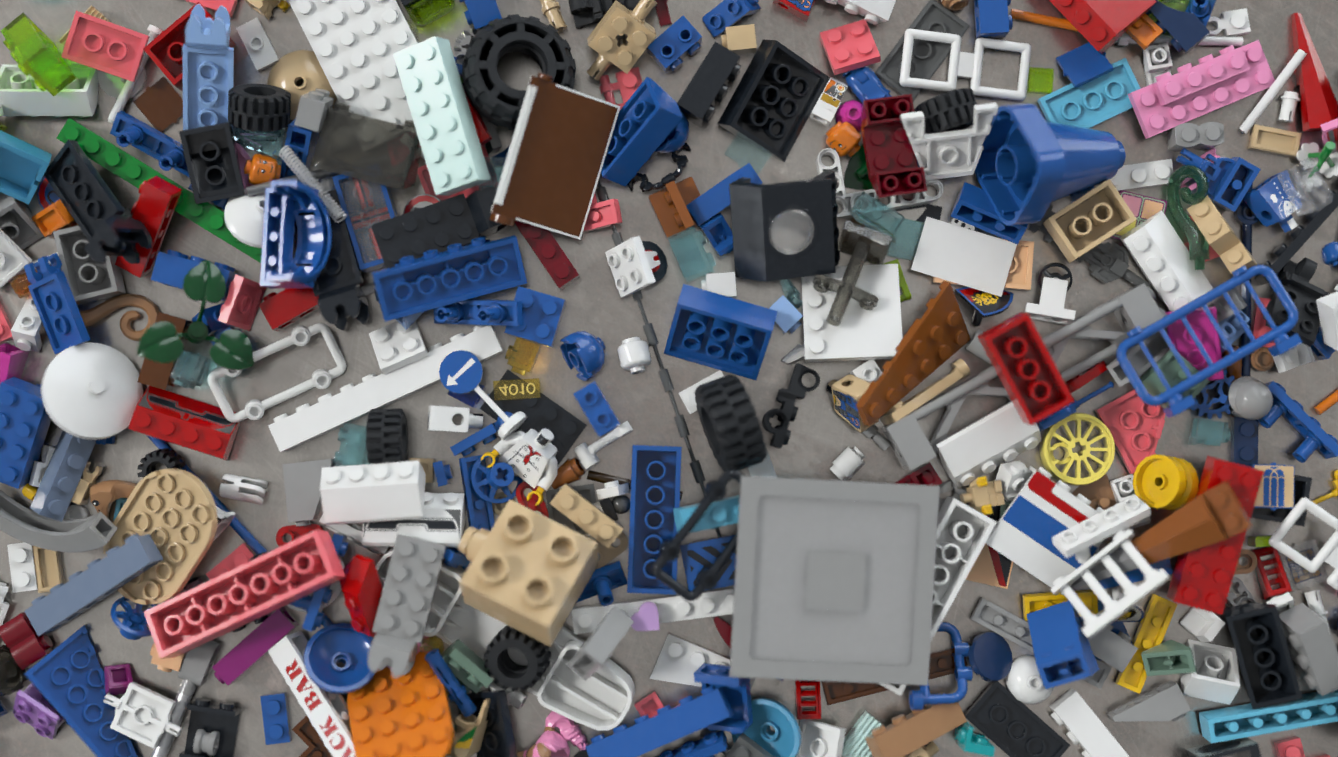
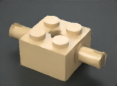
(621, 52)

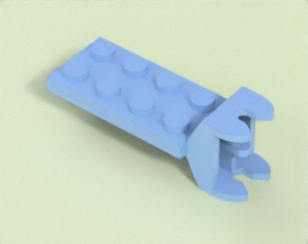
(207, 69)

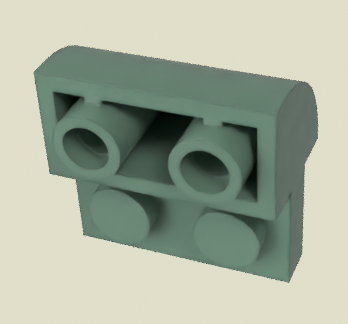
(1173, 374)
(467, 666)

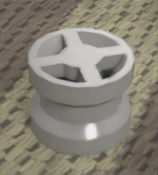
(206, 742)

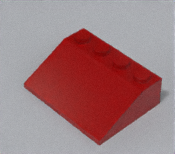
(1103, 20)

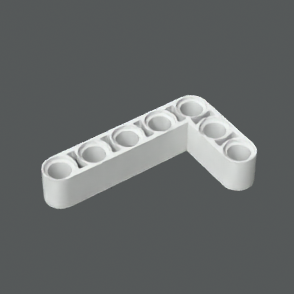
(847, 200)

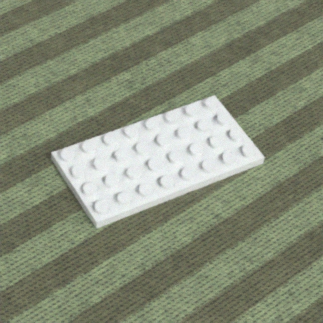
(356, 52)

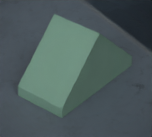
(1168, 659)

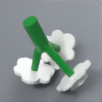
(1327, 160)

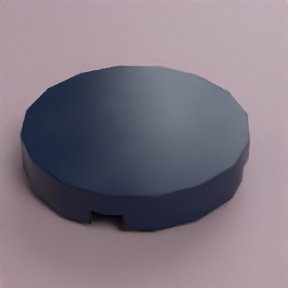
(990, 656)

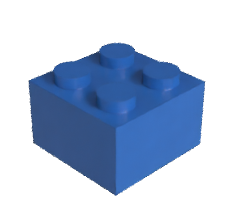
(539, 315)

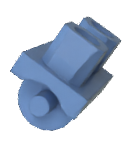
(1232, 329)

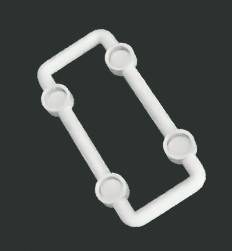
(320, 378)

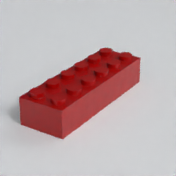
(1206, 574)

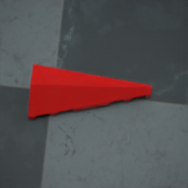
(1316, 94)

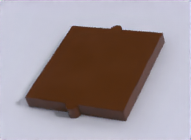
(161, 105)

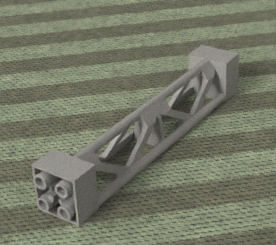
(1131, 309)

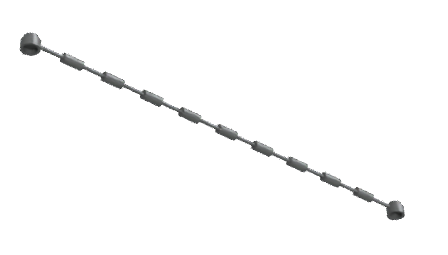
(664, 374)

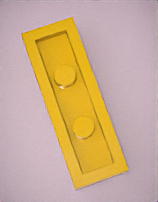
(1038, 601)

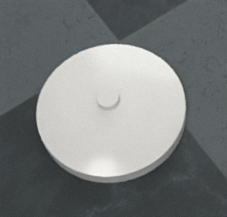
(91, 391)

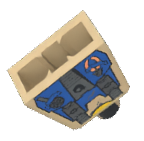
(845, 397)

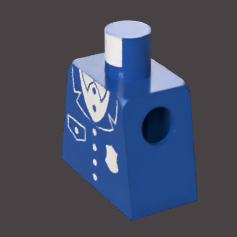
(1271, 204)

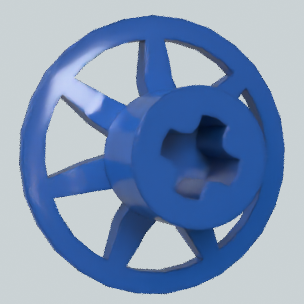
(498, 477)
(134, 620)

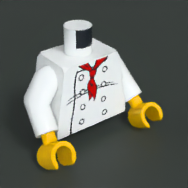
(530, 457)

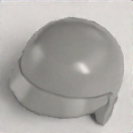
(1250, 398)

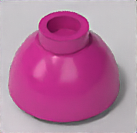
(850, 112)

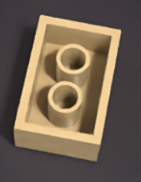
(1089, 221)

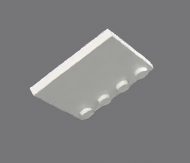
(862, 332)

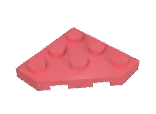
(1133, 426)

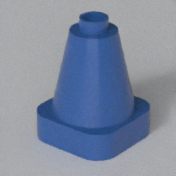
(1039, 161)

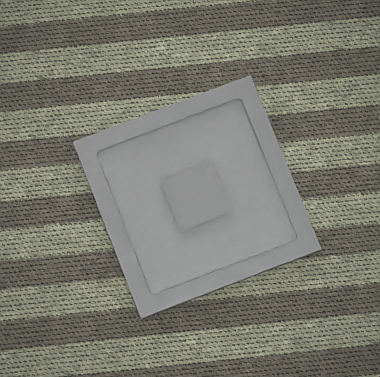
(834, 580)

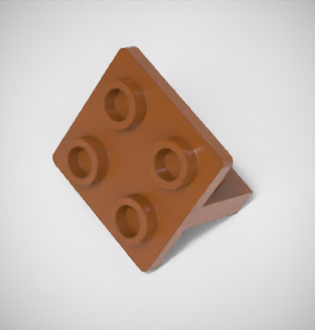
(671, 205)

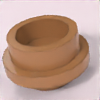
(1262, 359)

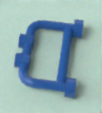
(962, 674)

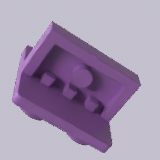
(36, 711)

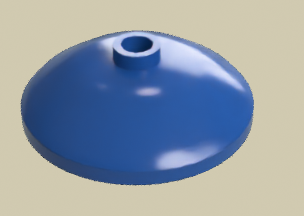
(338, 645)

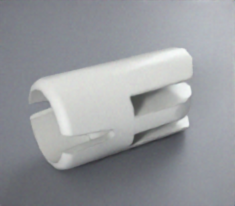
(243, 489)

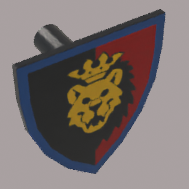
(984, 303)

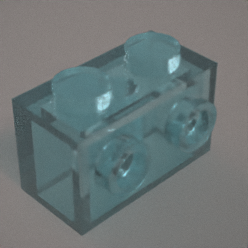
(352, 446)

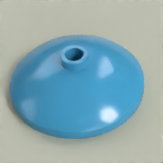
(787, 734)

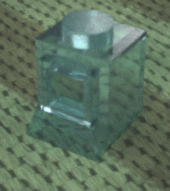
(1209, 432)

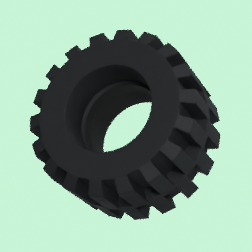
(259, 107)
(948, 111)
(386, 436)
(507, 671)

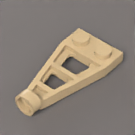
(959, 371)

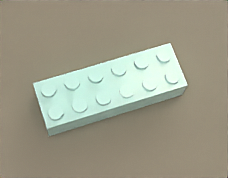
(442, 116)

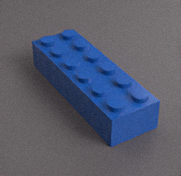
(652, 520)

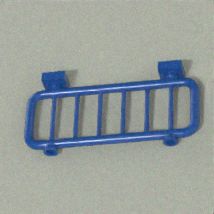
(1173, 395)

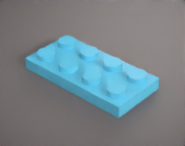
(1093, 101)

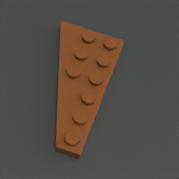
(918, 355)

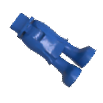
(865, 84)

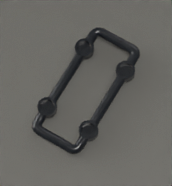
(670, 549)

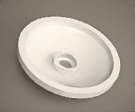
(245, 218)

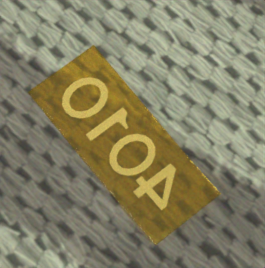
(516, 389)

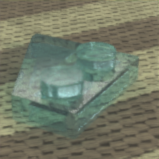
(262, 142)

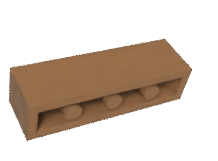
(914, 730)

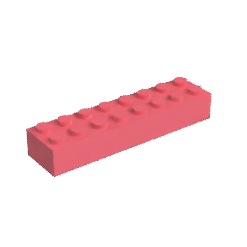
(244, 594)

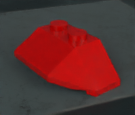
(362, 593)

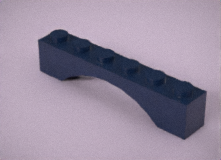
(1181, 26)

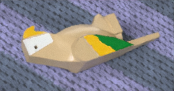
(469, 733)

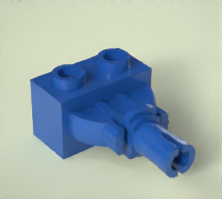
(1227, 177)

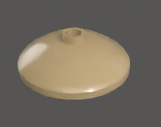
(296, 66)

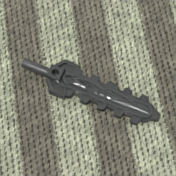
(1106, 261)

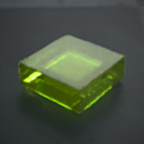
(1040, 80)

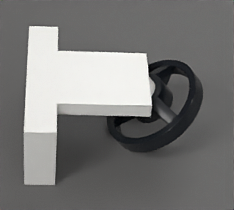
(1052, 297)

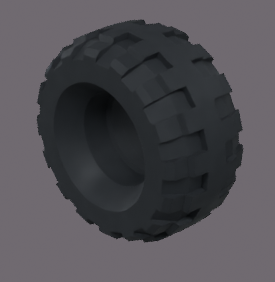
(507, 35)

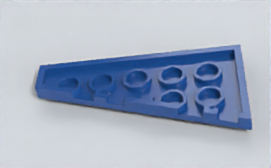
(76, 689)

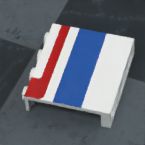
(1031, 522)

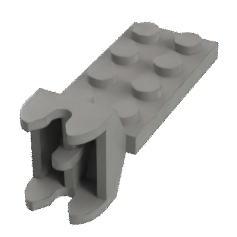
(405, 604)

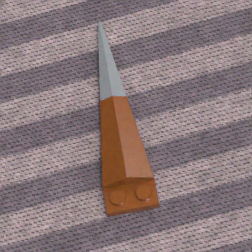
(1199, 523)

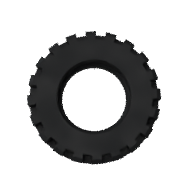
(730, 423)

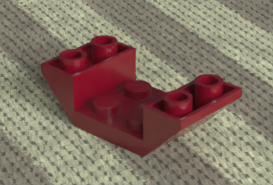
(887, 147)

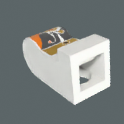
(828, 102)

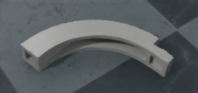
(1157, 345)
(51, 534)

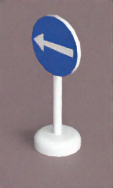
(462, 373)

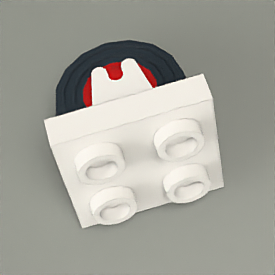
(636, 265)

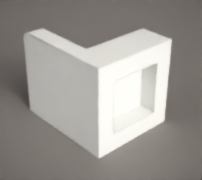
(1202, 624)

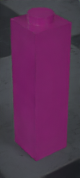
(254, 646)

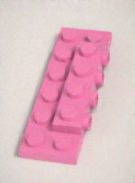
(1201, 88)

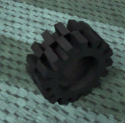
(159, 456)

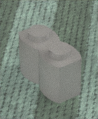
(1194, 136)

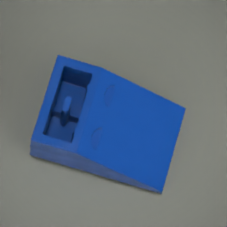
(1060, 645)

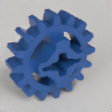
(1204, 407)

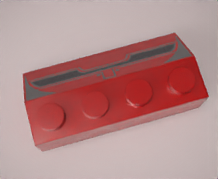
(184, 422)

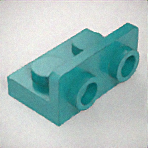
(972, 742)

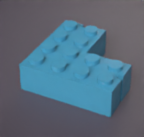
(21, 167)

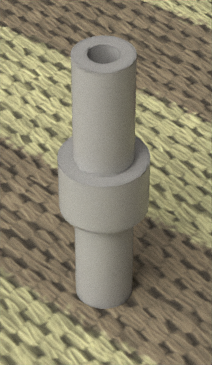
(872, 432)

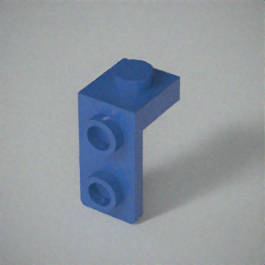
(728, 13)

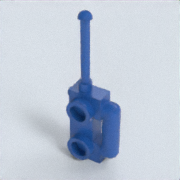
(1069, 409)

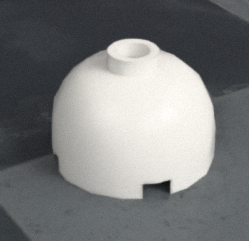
(1026, 681)

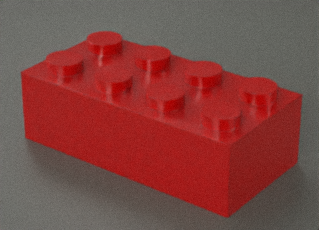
(1025, 368)

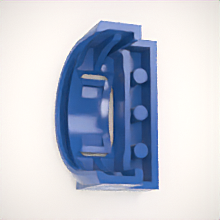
(282, 207)

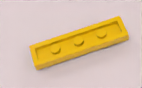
(1149, 634)

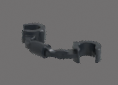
(648, 186)

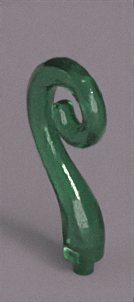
(1197, 243)

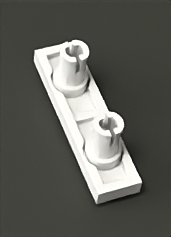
(1100, 526)

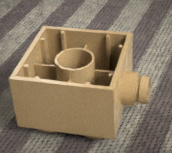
(527, 571)

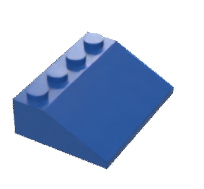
(720, 332)

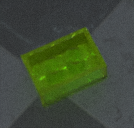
(37, 55)

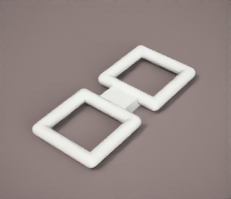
(965, 64)
(1328, 552)

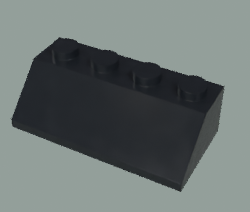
(1263, 654)

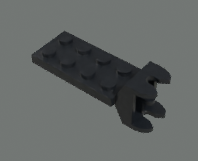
(95, 207)
(437, 226)
(340, 278)

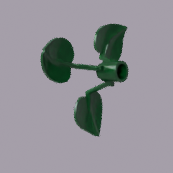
(163, 344)

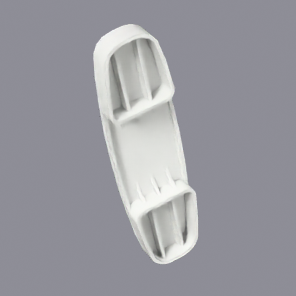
(596, 703)

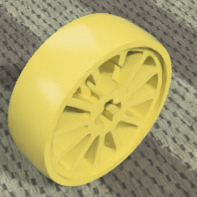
(1048, 460)

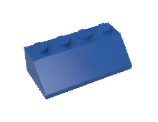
(639, 131)

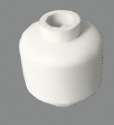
(634, 355)

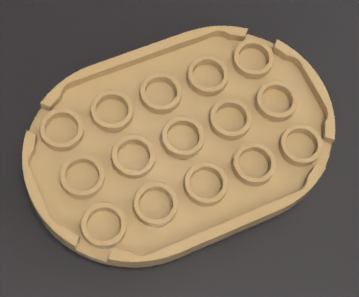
(182, 523)

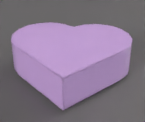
(647, 617)

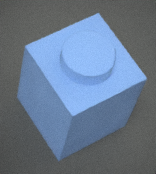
(787, 315)

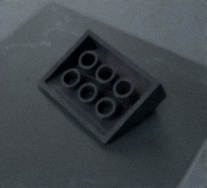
(774, 99)

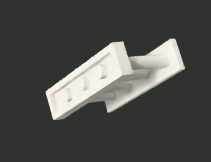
(1133, 593)

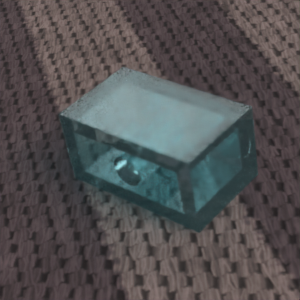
(691, 255)

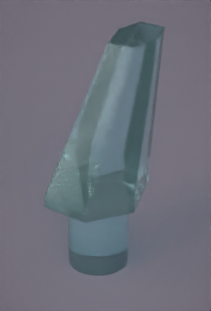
(791, 293)

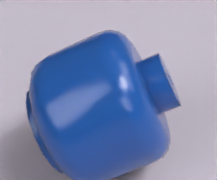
(1330, 254)

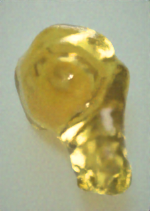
(432, 643)

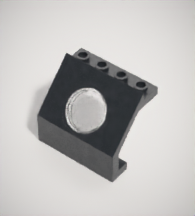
(785, 228)

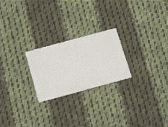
(963, 256)

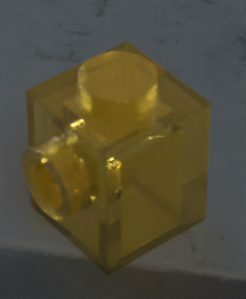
(522, 356)

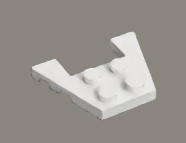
(949, 152)

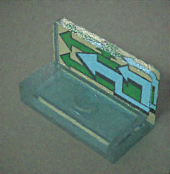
(877, 215)

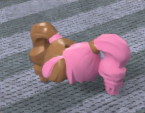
(554, 743)

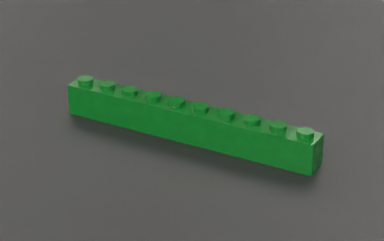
(137, 172)

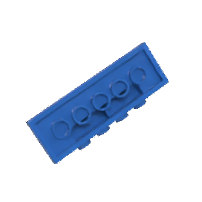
(449, 276)

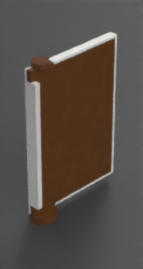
(554, 158)

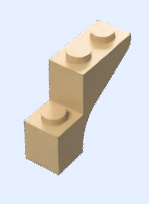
(1220, 235)

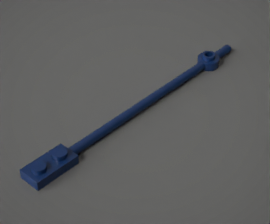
(1244, 431)

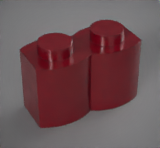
(24, 642)

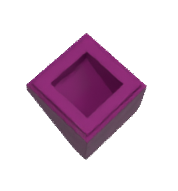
(117, 678)

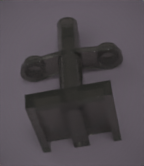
(864, 246)

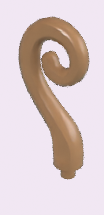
(134, 300)

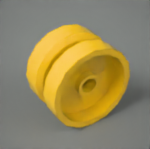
(1165, 482)

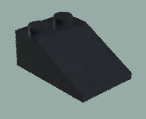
(212, 162)

